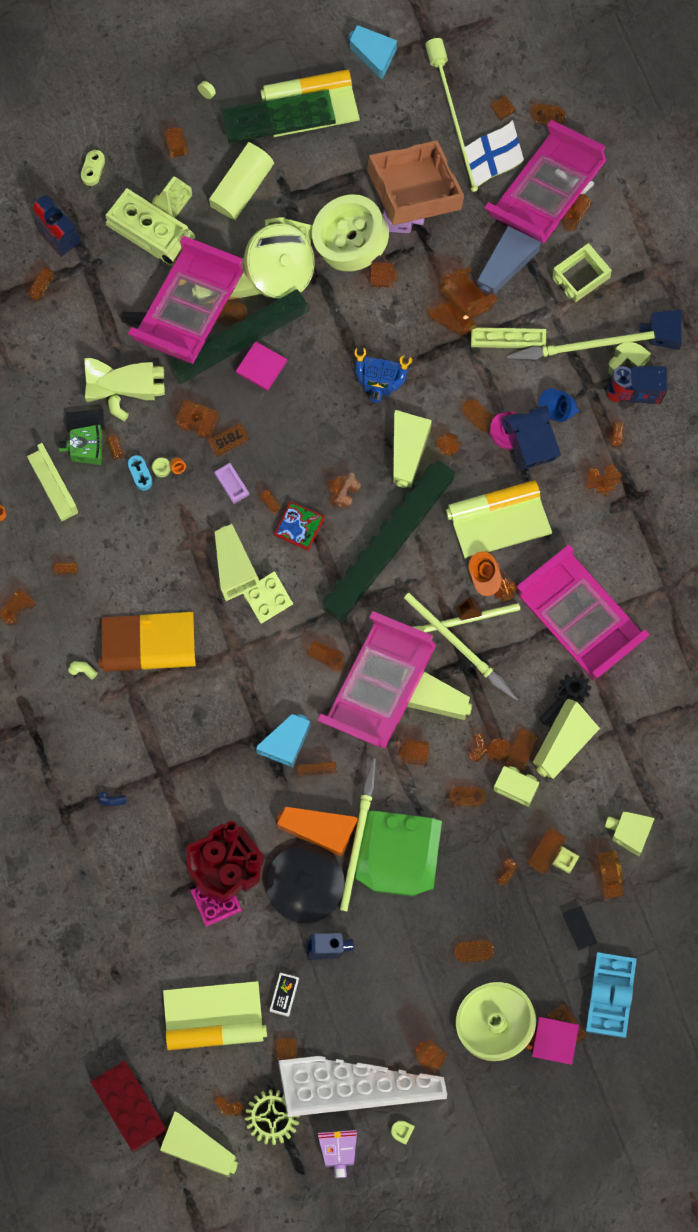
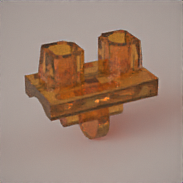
(604, 482)
(347, 483)

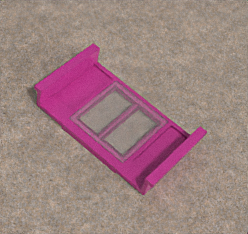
(549, 182)
(189, 300)
(580, 613)
(381, 681)

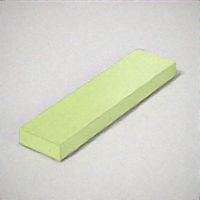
(508, 337)

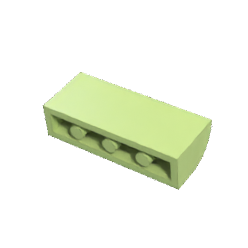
(241, 181)

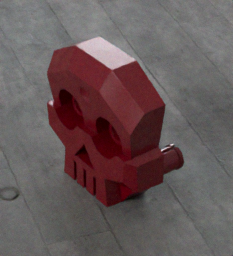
(211, 871)

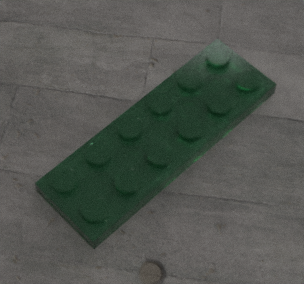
(278, 116)

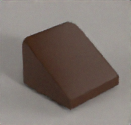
(468, 609)

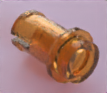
(617, 434)
(115, 447)
(269, 500)
(66, 568)

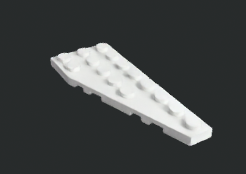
(325, 1086)

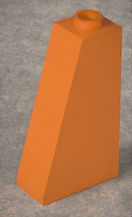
(318, 828)

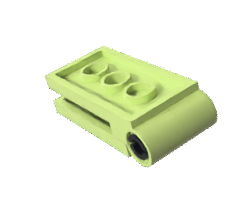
(148, 226)

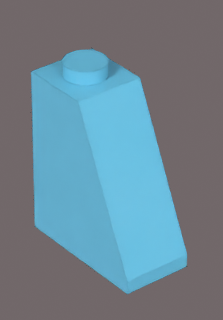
(373, 49)
(286, 740)

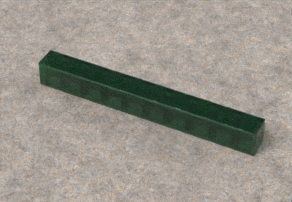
(388, 541)

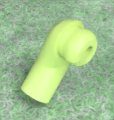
(114, 408)

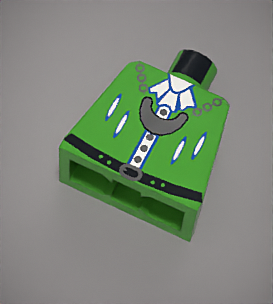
(84, 445)

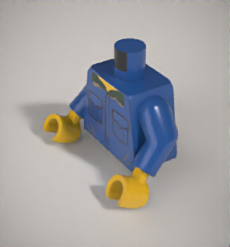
(379, 375)

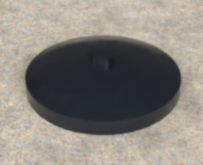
(305, 883)

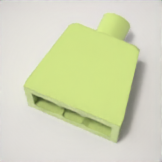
(630, 831)

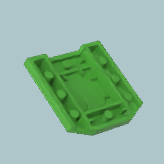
(398, 853)

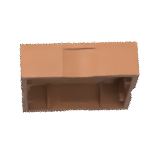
(415, 182)

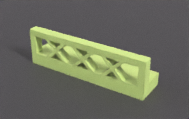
(52, 483)

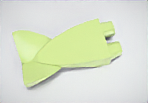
(130, 380)

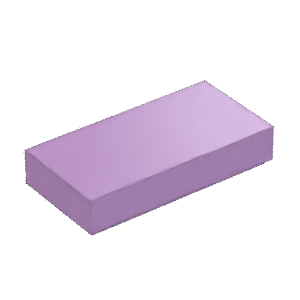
(231, 483)

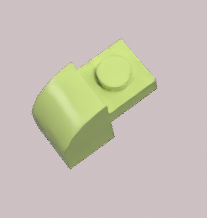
(629, 354)

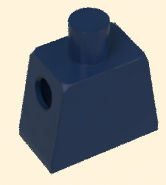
(666, 328)
(319, 946)

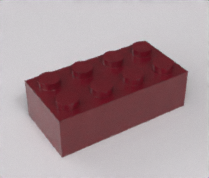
(129, 1106)

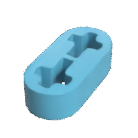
(143, 471)

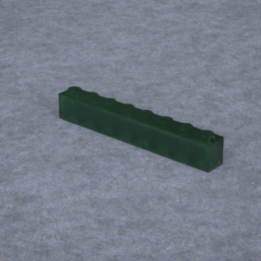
(241, 335)

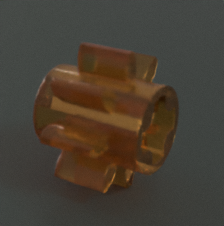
(448, 444)
(506, 591)
(498, 749)

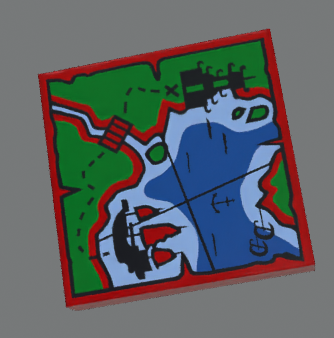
(299, 526)

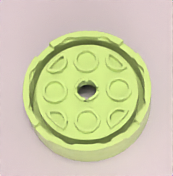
(342, 218)

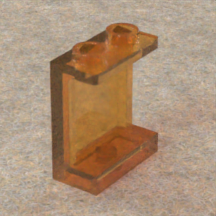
(465, 294)

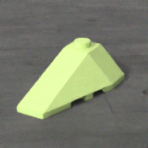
(173, 197)

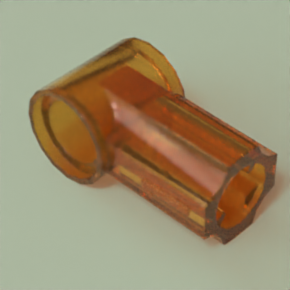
(576, 212)
(325, 655)

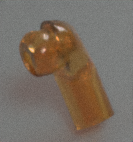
(479, 750)
(508, 873)

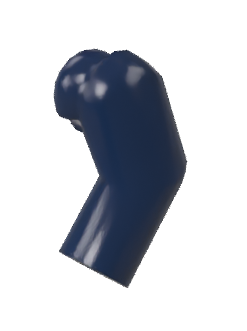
(104, 800)

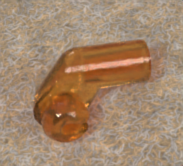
(228, 1109)

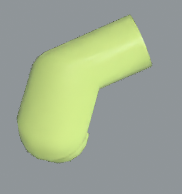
(78, 666)

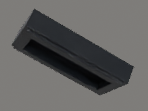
(84, 419)
(579, 928)

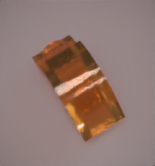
(610, 874)

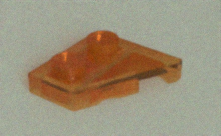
(451, 319)

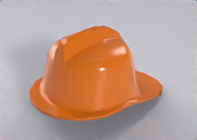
(485, 573)

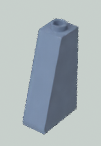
(508, 258)

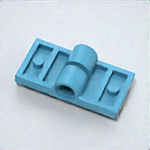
(611, 995)

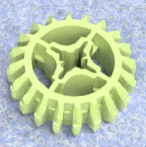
(263, 1118)

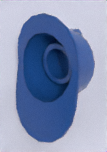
(559, 403)

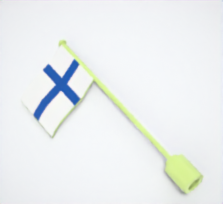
(490, 153)

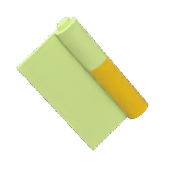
(340, 91)
(499, 519)
(213, 1016)

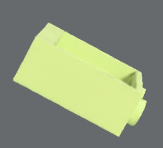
(594, 260)

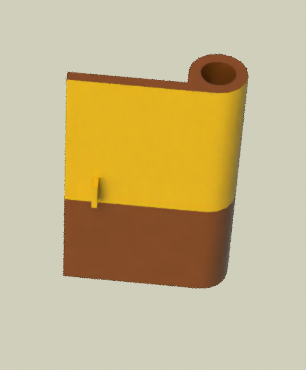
(147, 642)

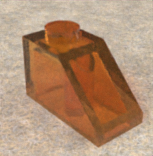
(547, 850)

